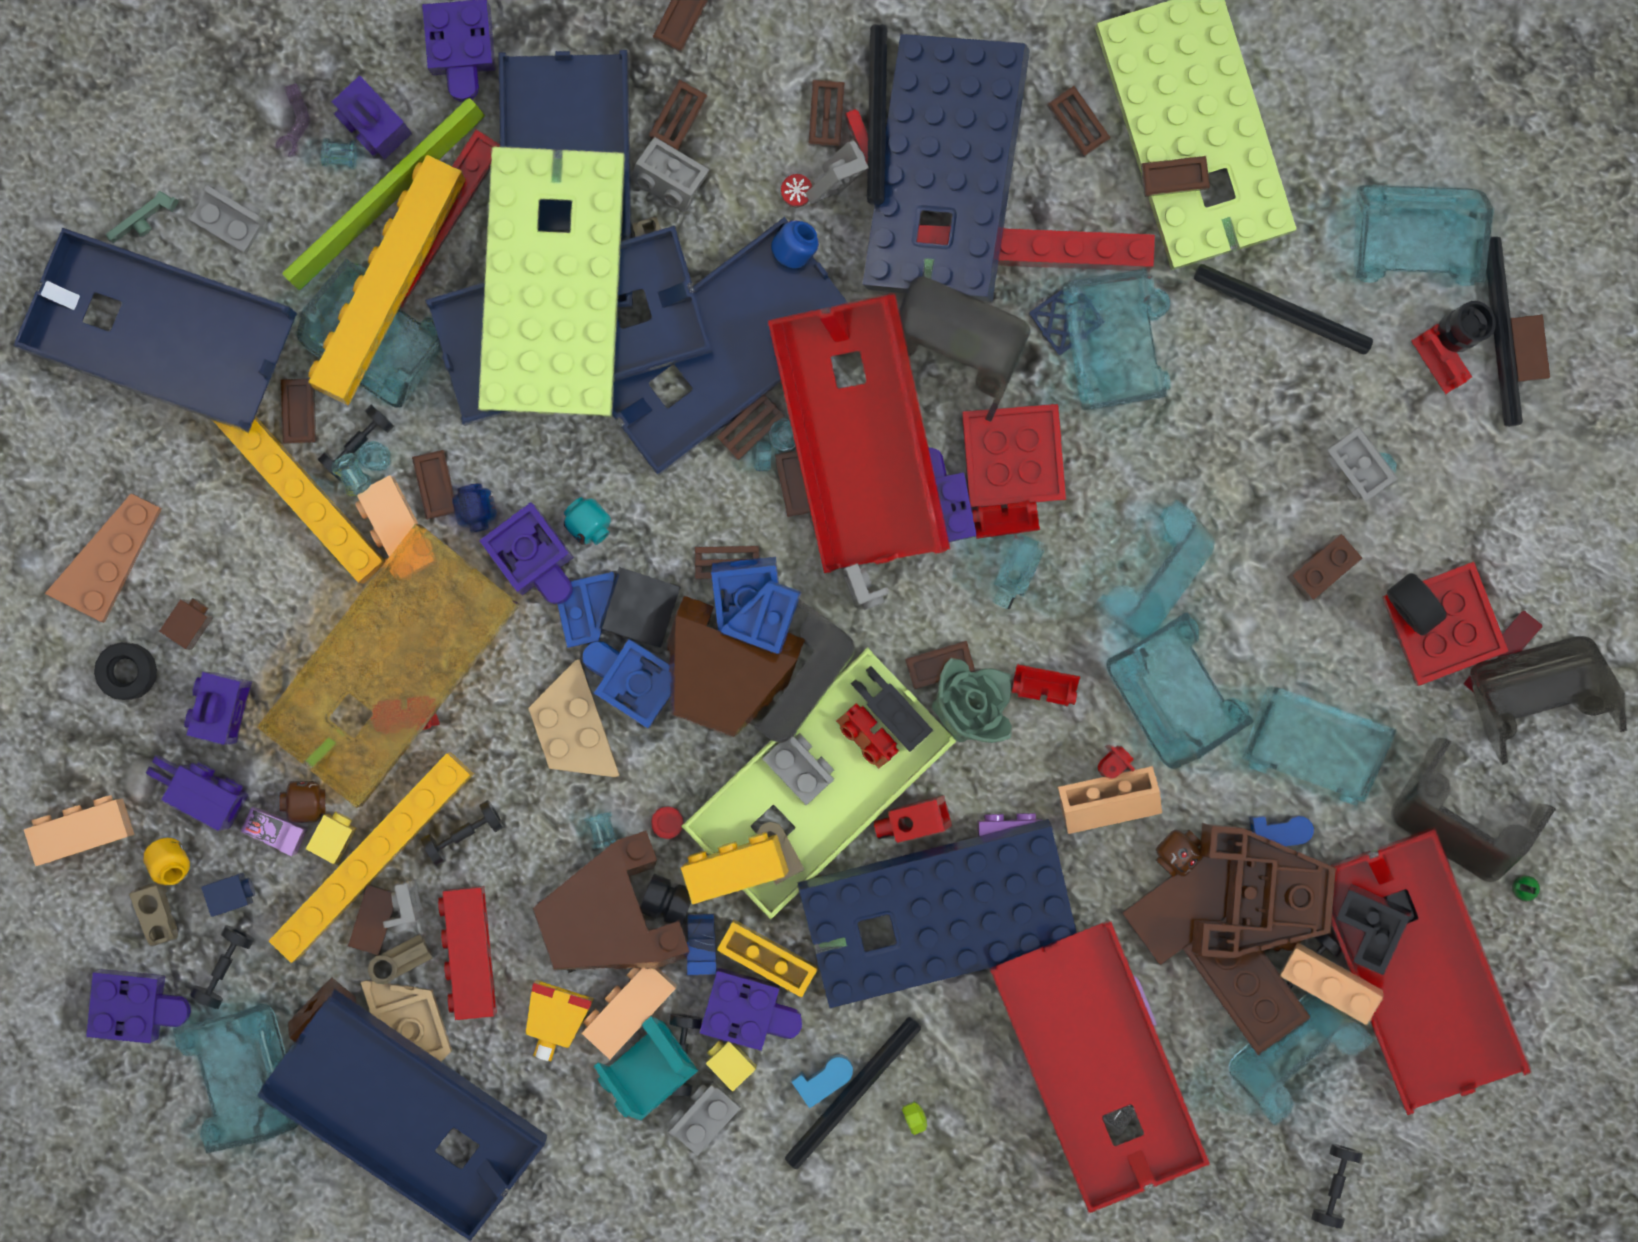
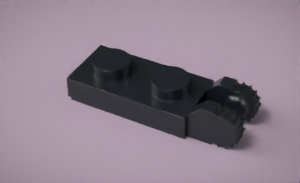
(894, 711)

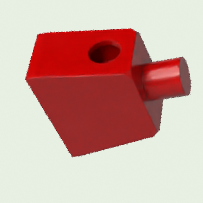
(928, 818)

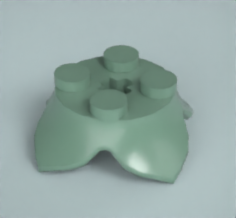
(973, 702)

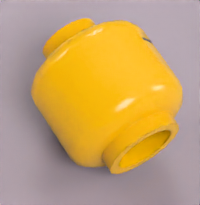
(166, 861)

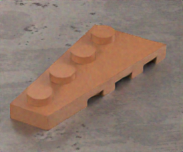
(105, 562)

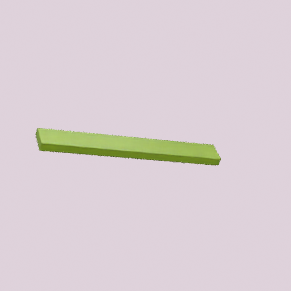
(381, 195)

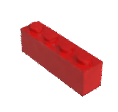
(469, 953)

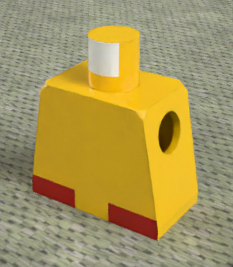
(555, 1017)

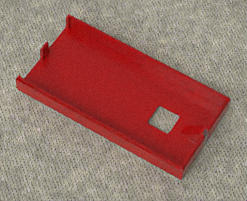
(859, 443)
(1440, 1002)
(1096, 1054)

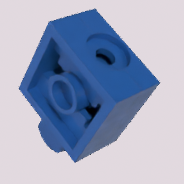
(740, 583)
(630, 679)

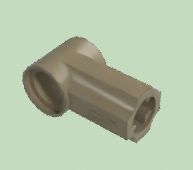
(402, 959)

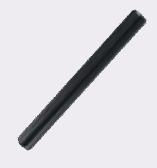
(877, 114)
(1283, 309)
(1503, 334)
(853, 1092)

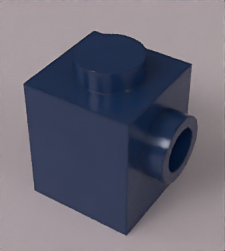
(228, 894)

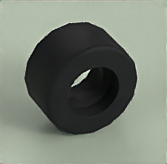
(1416, 604)
(105, 671)

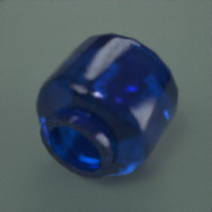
(474, 507)

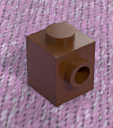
(187, 623)

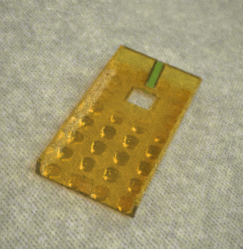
(397, 655)

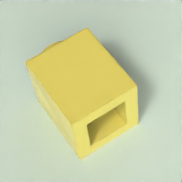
(331, 837)
(730, 1063)

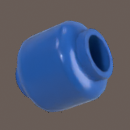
(795, 244)

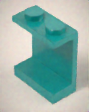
(647, 1071)

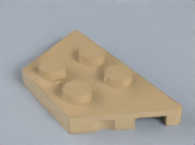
(572, 726)
(411, 1013)

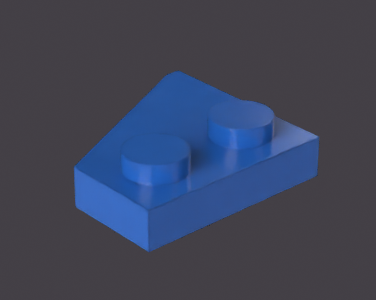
(585, 609)
(765, 617)

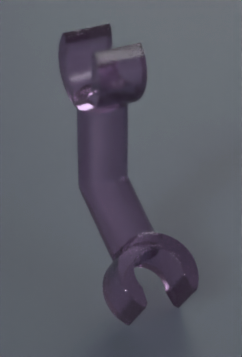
(303, 119)

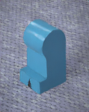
(825, 1081)

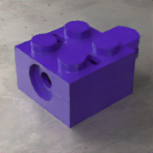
(457, 44)
(368, 113)
(953, 493)
(531, 554)
(217, 707)
(200, 792)
(133, 1008)
(747, 1013)

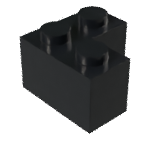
(1380, 920)

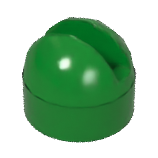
(1528, 881)

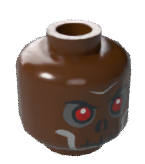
(303, 801)
(1179, 853)

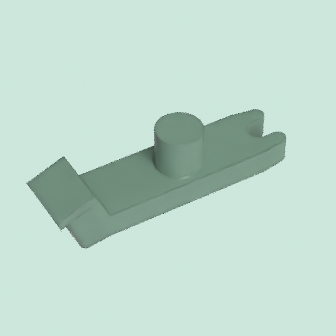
(138, 219)

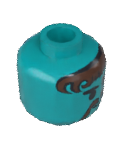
(587, 521)

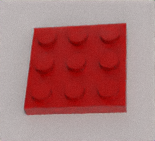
(1014, 455)
(1462, 639)

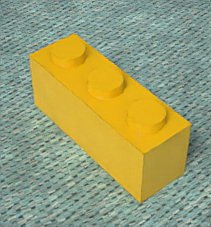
(734, 867)
(767, 958)

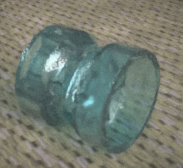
(782, 431)

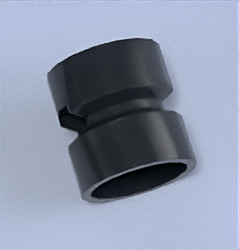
(1466, 326)
(666, 900)

